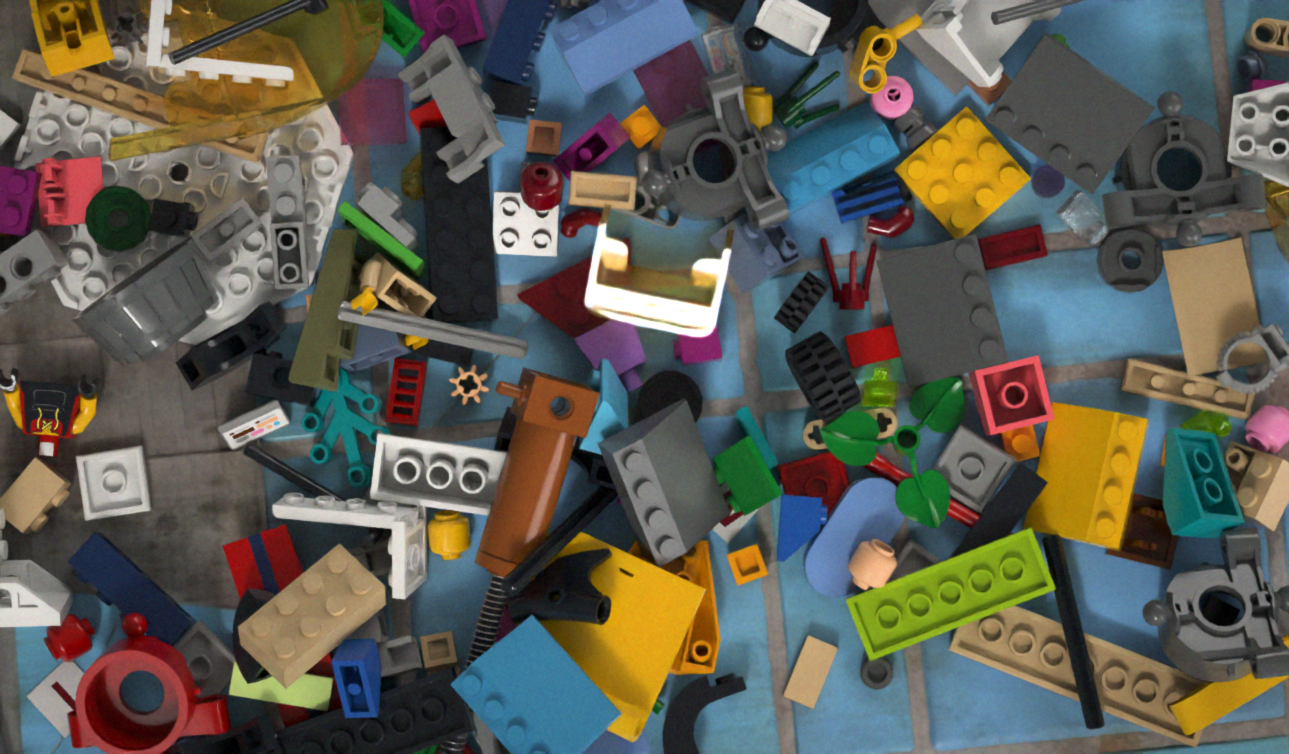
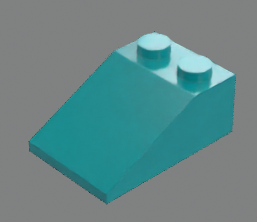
(1197, 486)

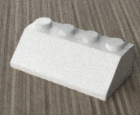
(435, 474)

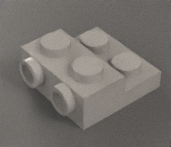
(385, 210)

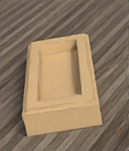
(601, 189)
(810, 671)

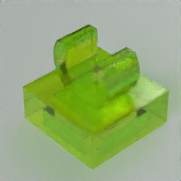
(879, 390)

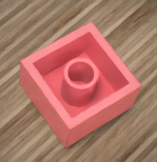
(1011, 395)

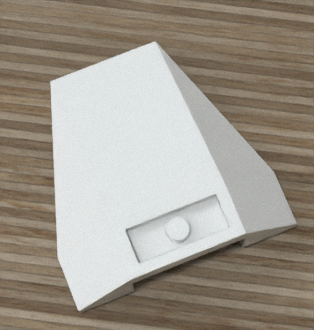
(1261, 133)

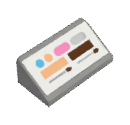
(254, 424)

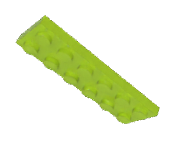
(950, 593)

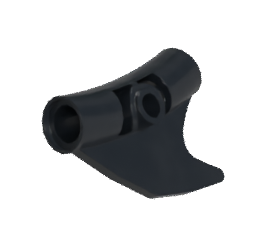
(564, 592)

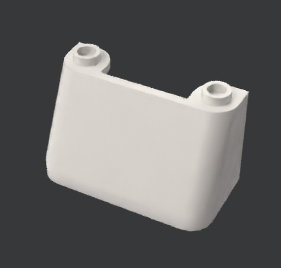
(970, 40)

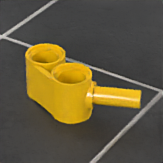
(868, 59)

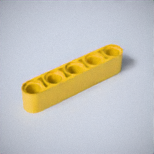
(1217, 699)

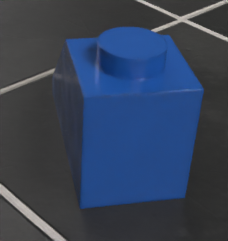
(798, 523)
(358, 677)

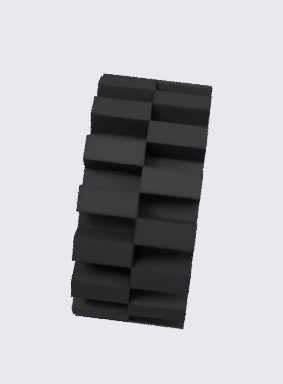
(801, 302)

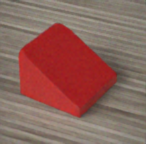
(427, 116)

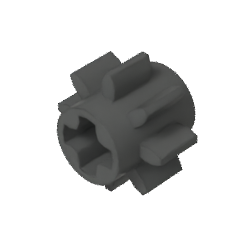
(121, 33)

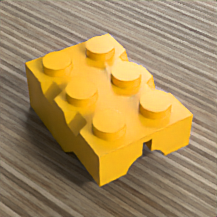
(70, 34)

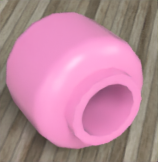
(892, 109)
(1268, 429)

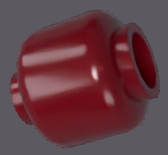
(541, 186)

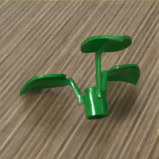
(855, 435)

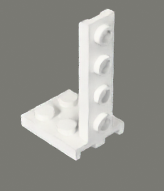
(208, 68)
(405, 544)

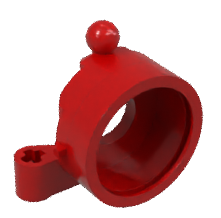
(114, 726)

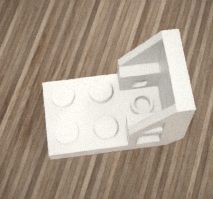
(32, 595)

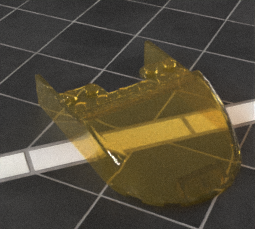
(323, 50)

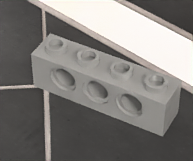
(46, 262)

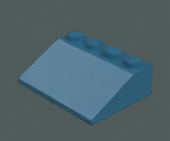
(535, 694)

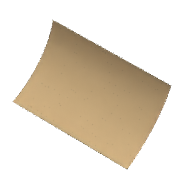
(1212, 303)

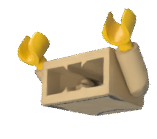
(396, 289)

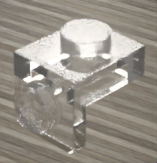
(1083, 218)

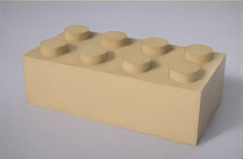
(312, 615)

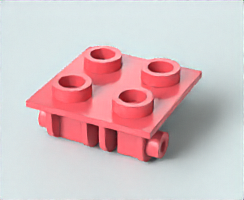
(67, 189)

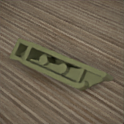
(325, 336)

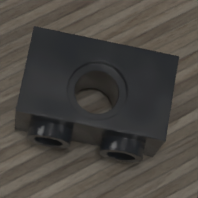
(263, 380)

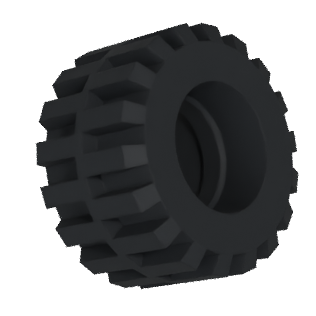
(823, 376)

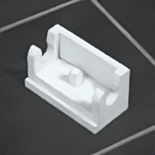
(793, 23)

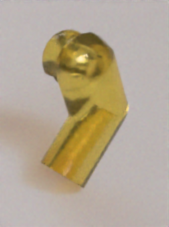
(410, 179)

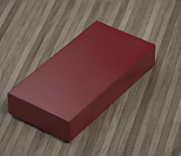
(1012, 247)

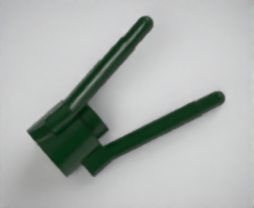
(790, 110)

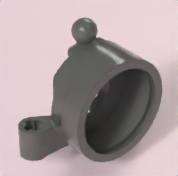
(725, 119)
(1146, 199)
(1224, 651)

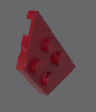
(563, 298)

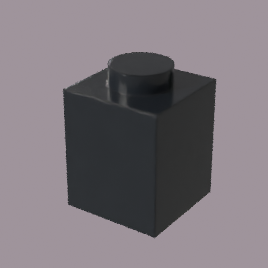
(513, 102)

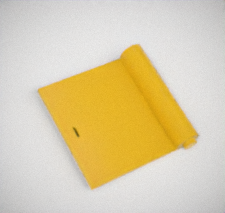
(641, 637)

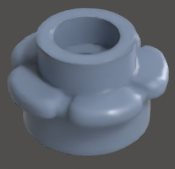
(1251, 66)

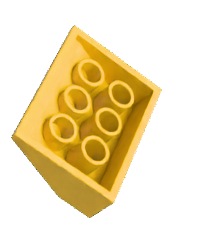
(1090, 473)

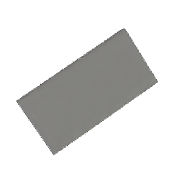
(894, 12)

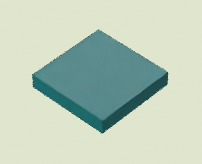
(749, 427)

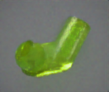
(1208, 422)

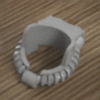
(1268, 338)

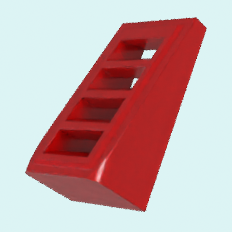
(403, 419)

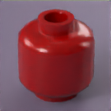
(69, 639)

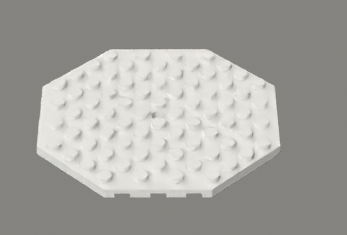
(213, 183)

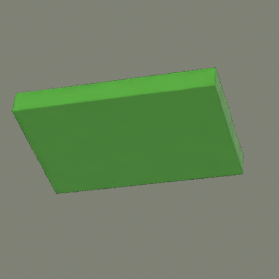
(382, 241)

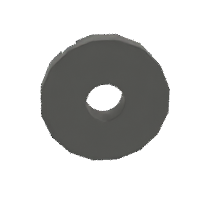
(1111, 266)

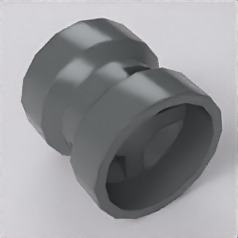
(914, 126)

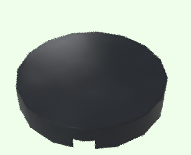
(666, 389)

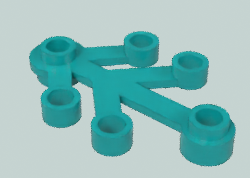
(344, 424)

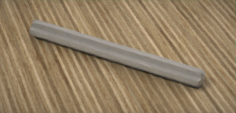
(435, 330)

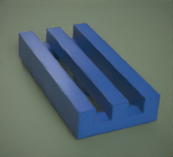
(840, 206)

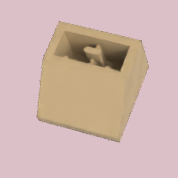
(1258, 483)

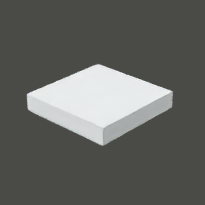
(113, 483)

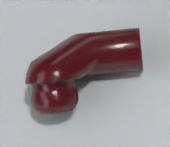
(577, 219)
(893, 226)

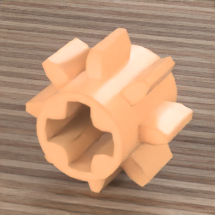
(465, 376)

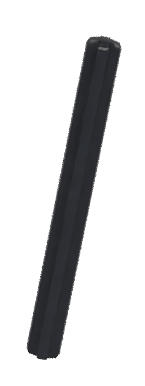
(557, 540)
(1073, 632)

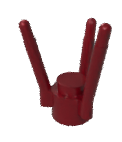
(851, 295)

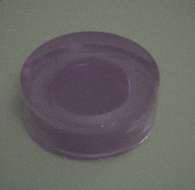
(1047, 182)

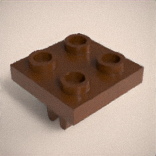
(1147, 534)

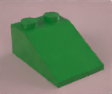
(745, 477)

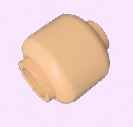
(872, 564)

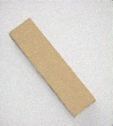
(1185, 390)

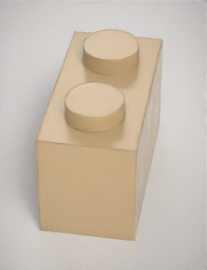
(33, 496)

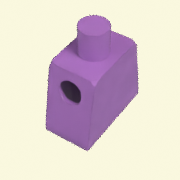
(618, 344)

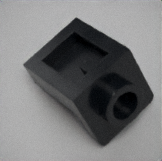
(173, 218)

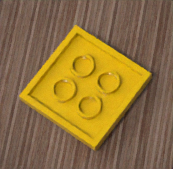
(962, 174)

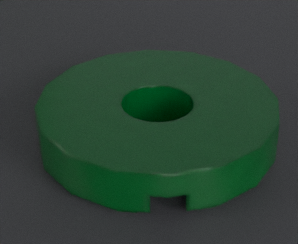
(116, 238)

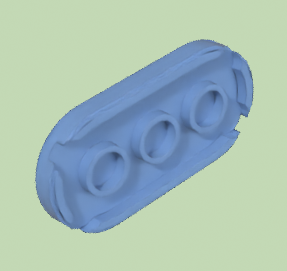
(861, 514)

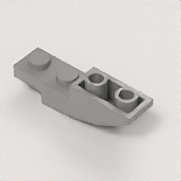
(288, 222)

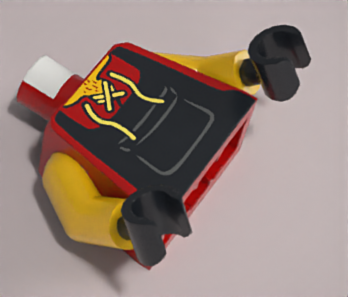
(50, 409)

